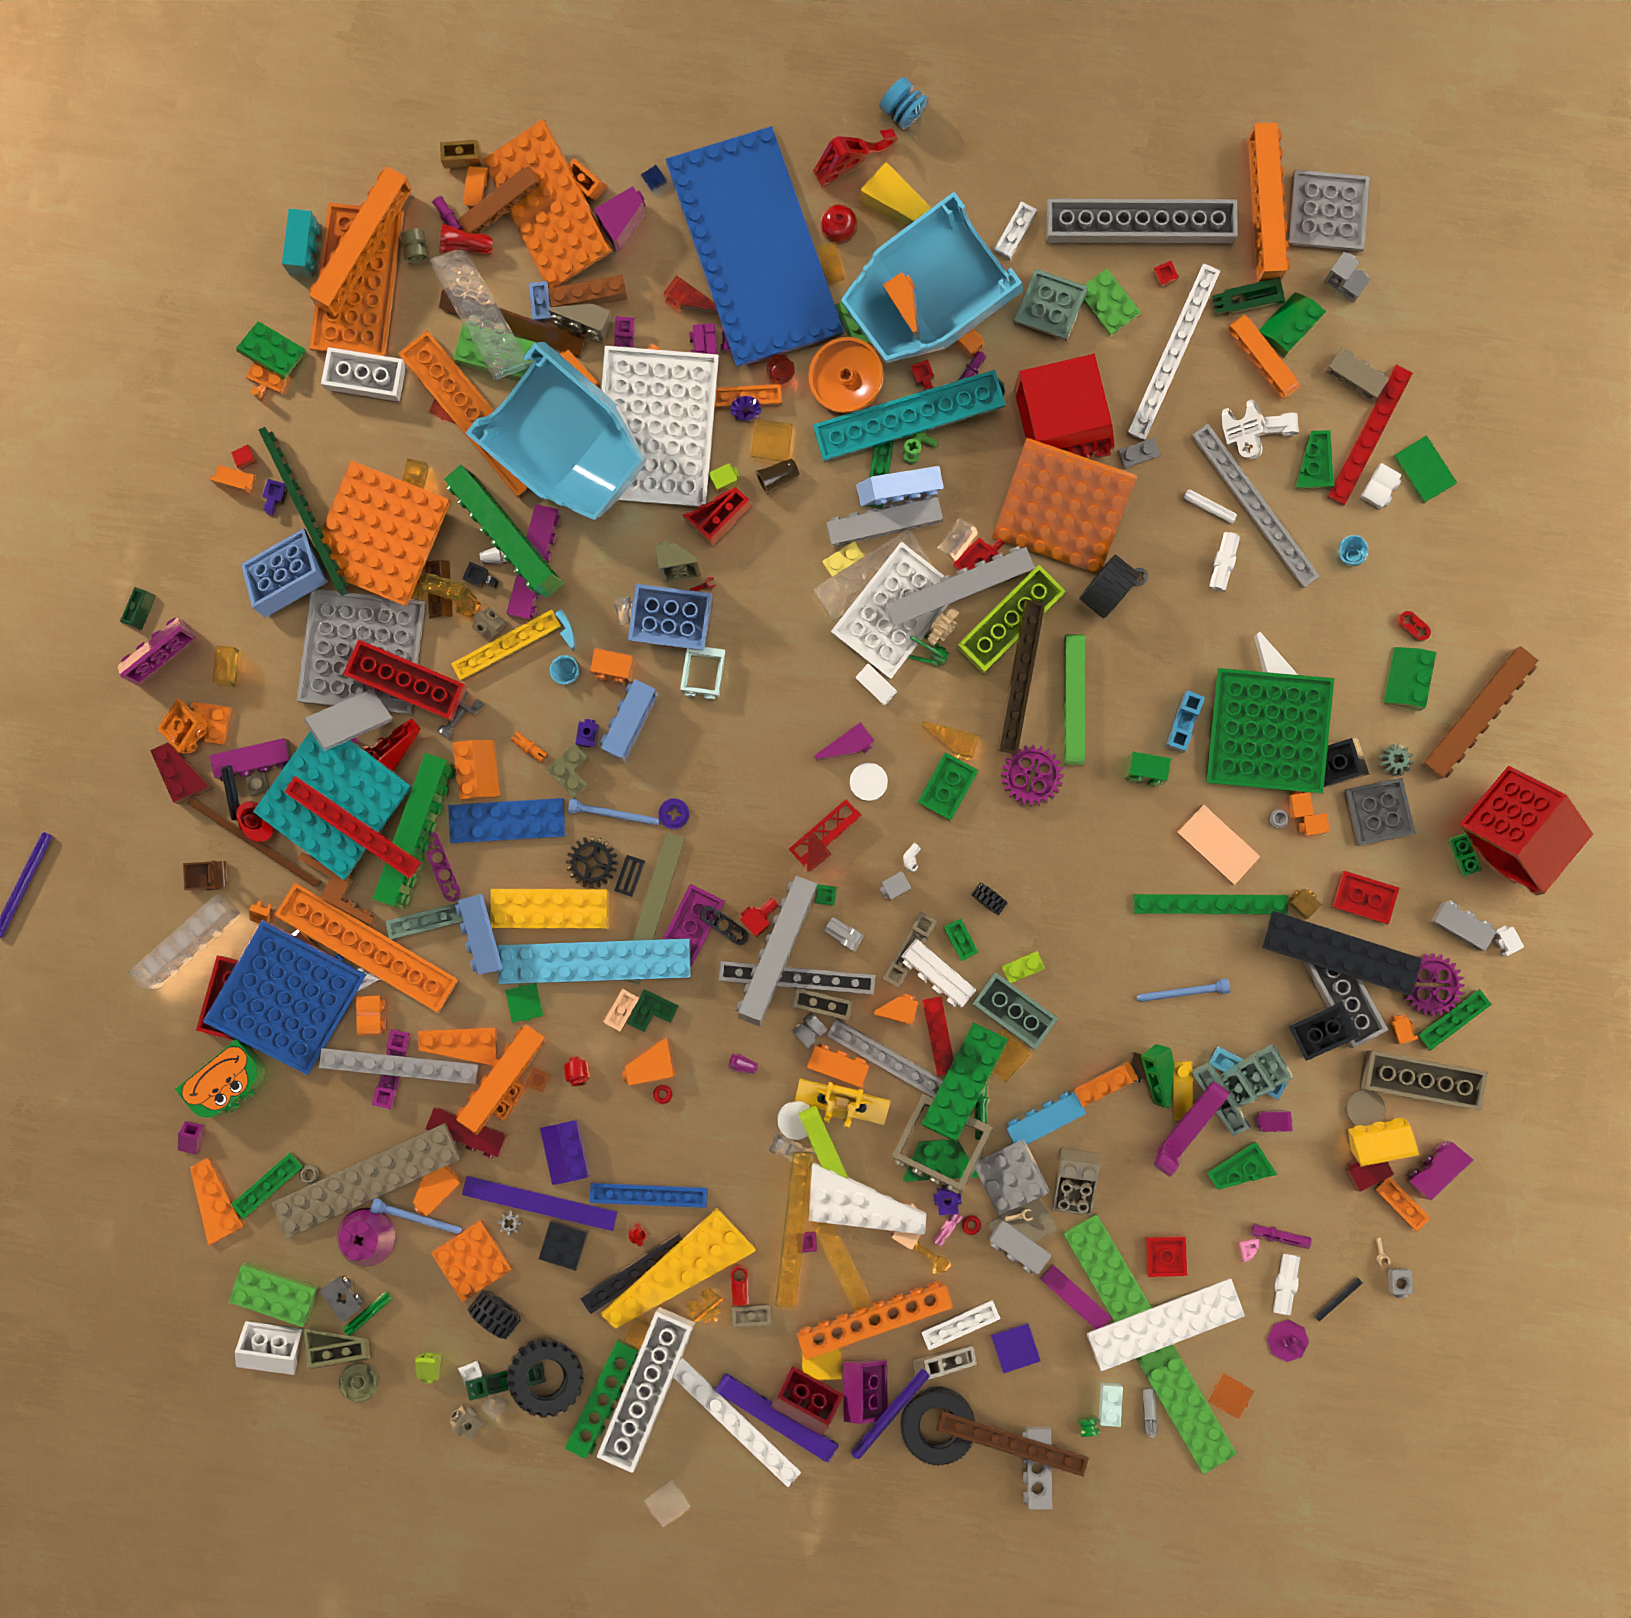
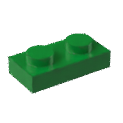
(961, 939)

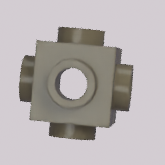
(488, 623)
(466, 1422)

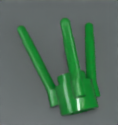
(938, 654)

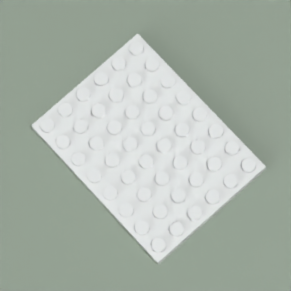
(671, 416)

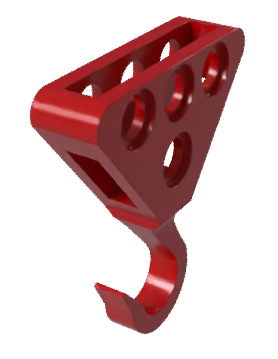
(847, 153)

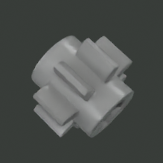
(509, 1217)

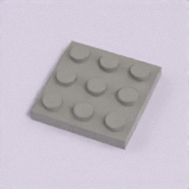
(1011, 1177)

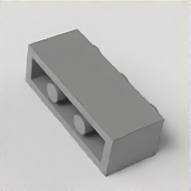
(1464, 925)
(1019, 1247)

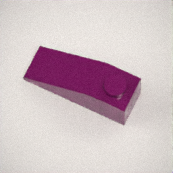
(850, 743)
(1274, 1121)

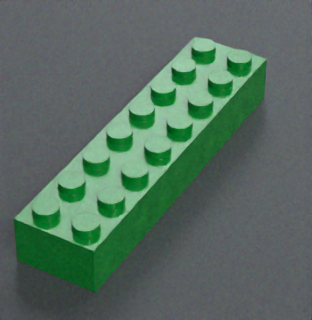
(503, 532)
(415, 826)

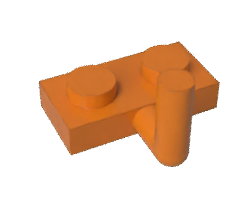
(266, 380)

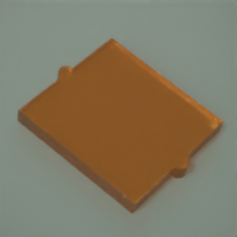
(1231, 1396)

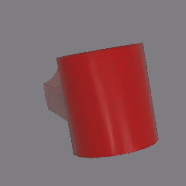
(739, 1287)

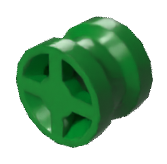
(1089, 1426)

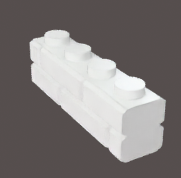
(942, 977)

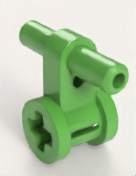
(913, 446)

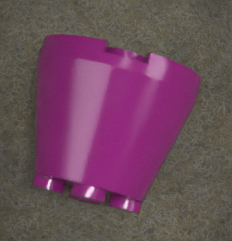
(378, 1237)

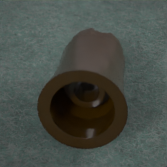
(777, 475)

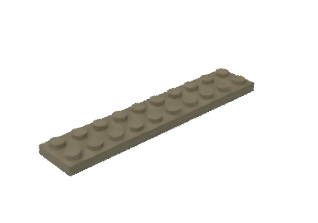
(366, 1180)

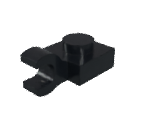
(477, 575)

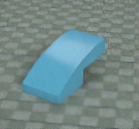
(567, 633)

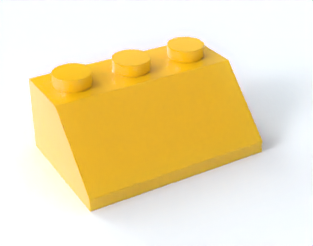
(1382, 1141)

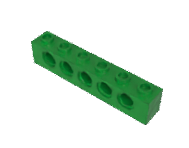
(576, 1443)

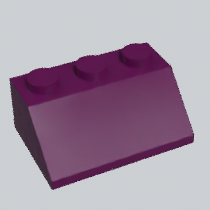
(1438, 1170)
(864, 1390)

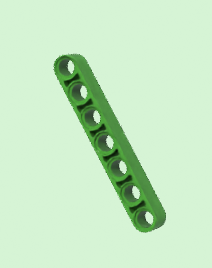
(1074, 699)

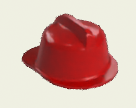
(251, 824)

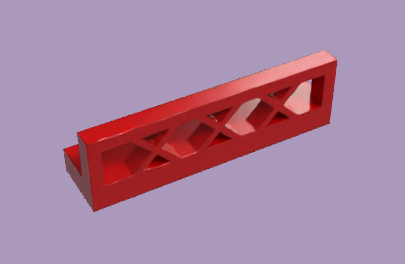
(832, 835)

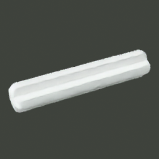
(1210, 506)

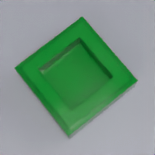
(825, 895)

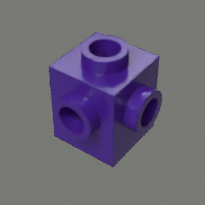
(947, 1207)

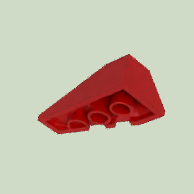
(392, 748)

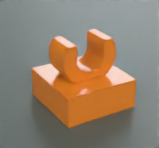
(257, 913)

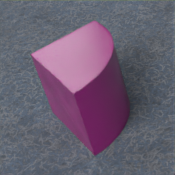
(190, 1137)

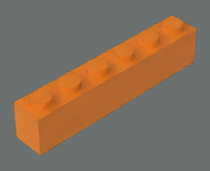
(500, 1080)

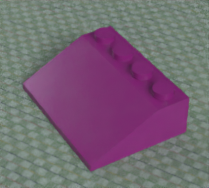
(156, 652)

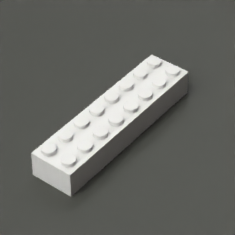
(646, 1389)

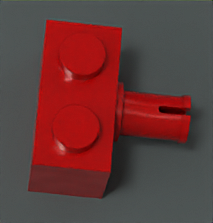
(756, 918)

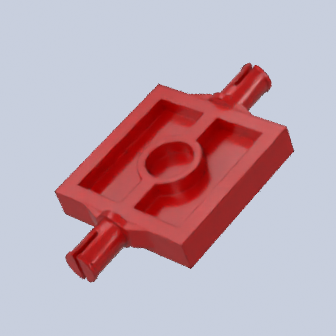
(976, 553)

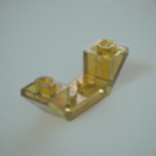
(466, 602)

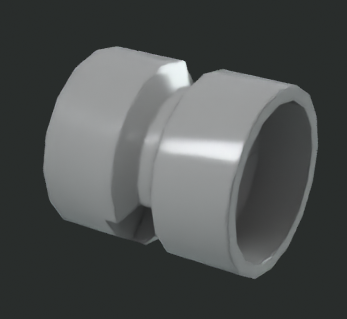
(809, 1030)

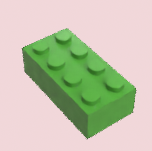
(469, 357)
(274, 1294)

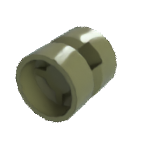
(414, 242)

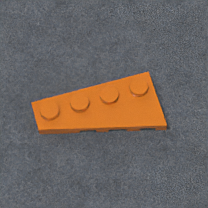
(465, 1044)
(214, 1202)

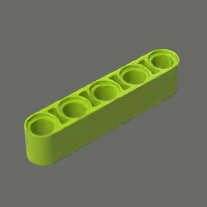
(821, 1141)

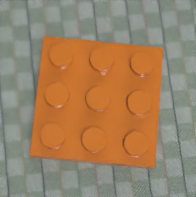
(471, 1261)

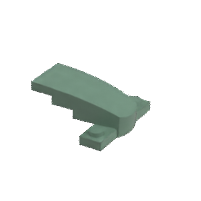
(1245, 1082)

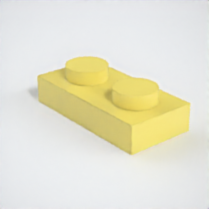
(842, 559)

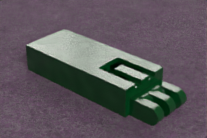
(1256, 296)

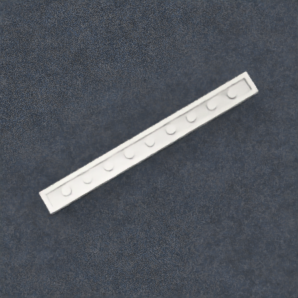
(1173, 352)
(736, 1423)

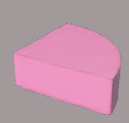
(1249, 1248)

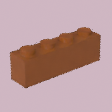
(589, 292)

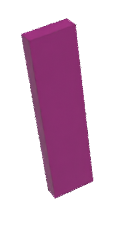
(1075, 1297)

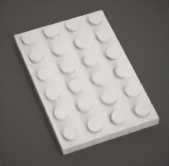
(866, 624)

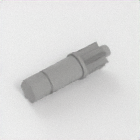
(1150, 1418)

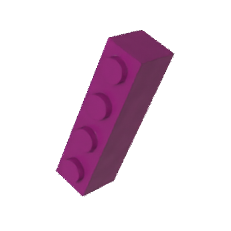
(252, 758)

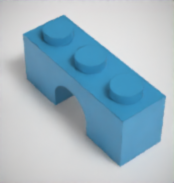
(1184, 721)

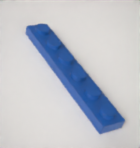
(648, 1195)

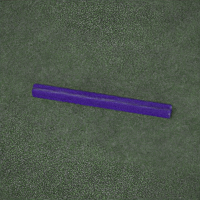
(23, 881)
(890, 1413)

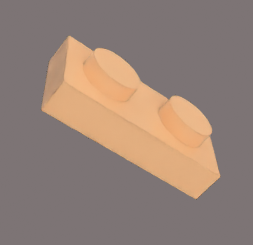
(621, 1010)

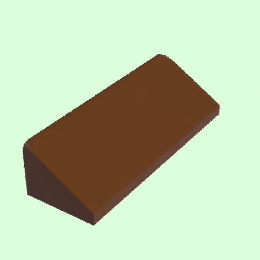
(439, 606)

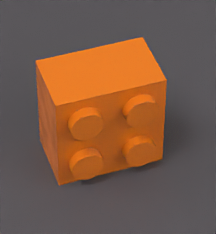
(612, 666)

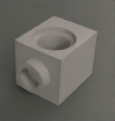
(1394, 1275)

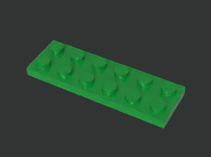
(964, 1082)

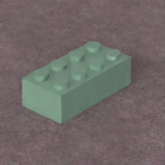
(1015, 1011)

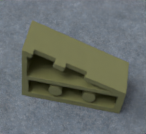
(332, 1349)

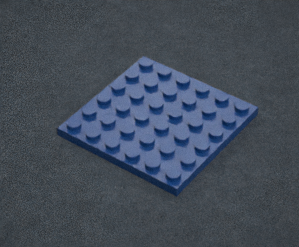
(284, 997)

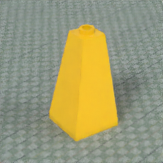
(893, 196)

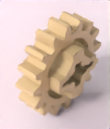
(943, 626)

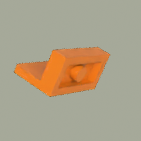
(233, 479)

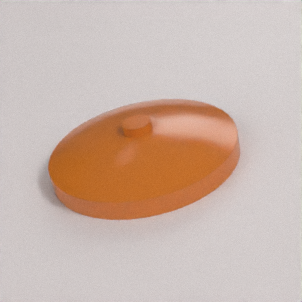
(846, 375)

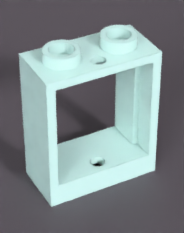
(708, 653)

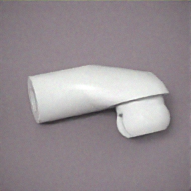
(909, 858)

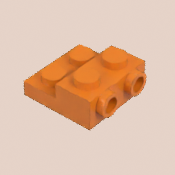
(182, 727)

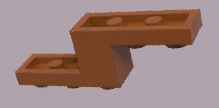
(337, 890)

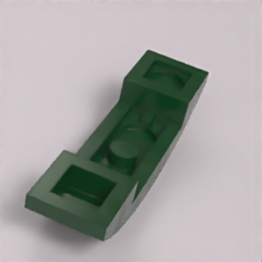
(497, 1382)

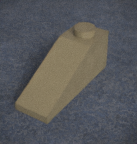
(946, 1362)

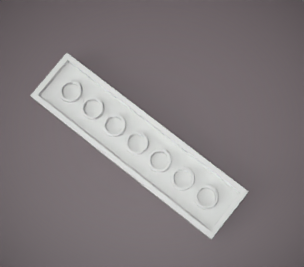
(1165, 1324)

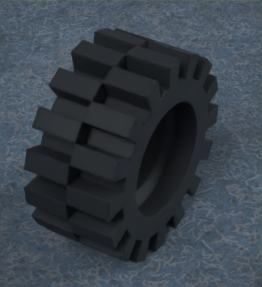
(989, 898)

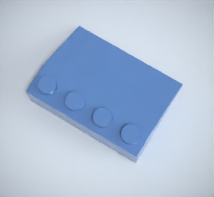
(283, 573)
(670, 617)

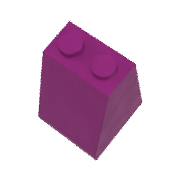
(621, 216)

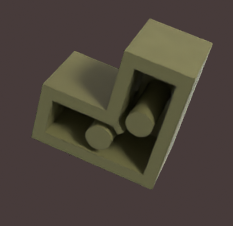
(565, 770)

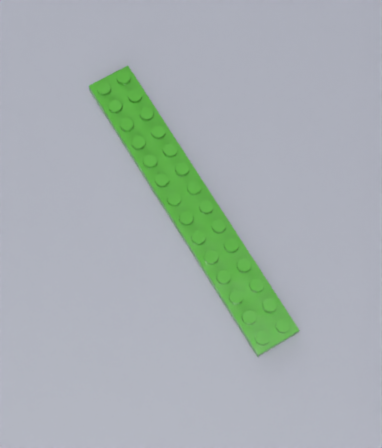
(1162, 1367)

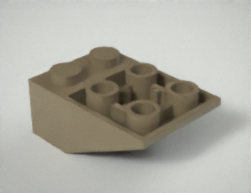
(583, 319)
(1076, 1181)

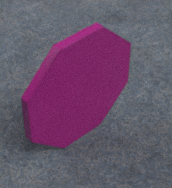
(1287, 1340)

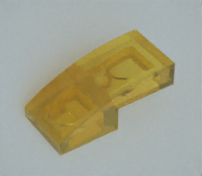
(830, 262)

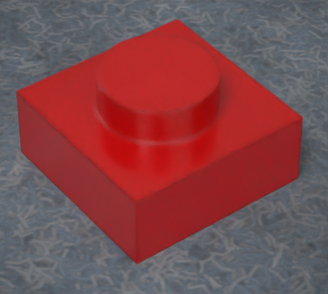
(1166, 273)

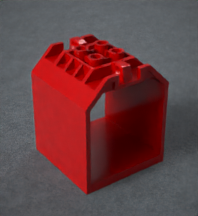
(1066, 407)
(1526, 830)

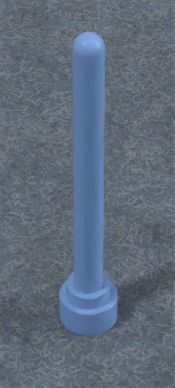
(576, 806)
(1221, 986)
(379, 1207)

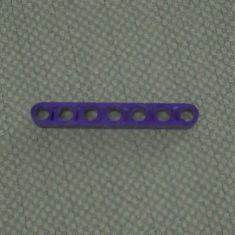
(761, 1409)

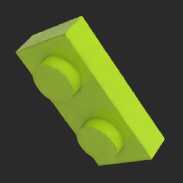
(1023, 967)

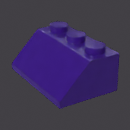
(565, 1152)

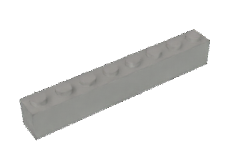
(959, 586)
(777, 951)
(804, 978)
(399, 1066)

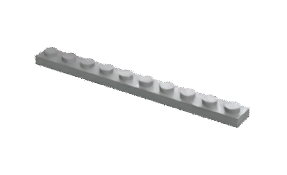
(1255, 506)

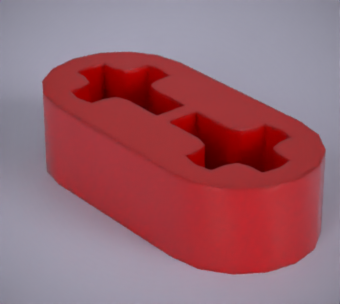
(1411, 630)

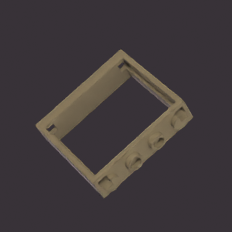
(936, 1177)

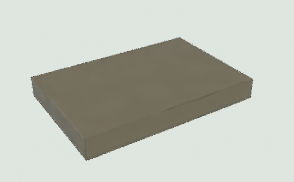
(1034, 1229)

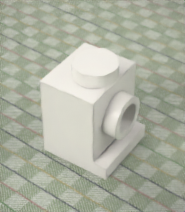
(1508, 940)

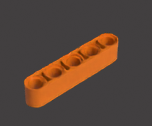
(1264, 356)

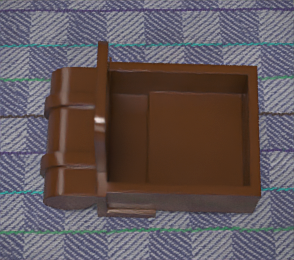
(205, 875)

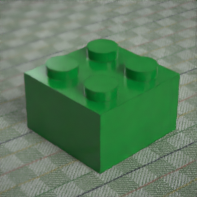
(1147, 768)

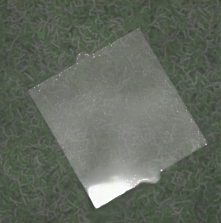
(667, 1503)

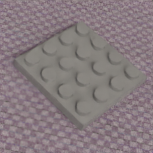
(1328, 210)

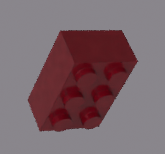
(807, 1400)

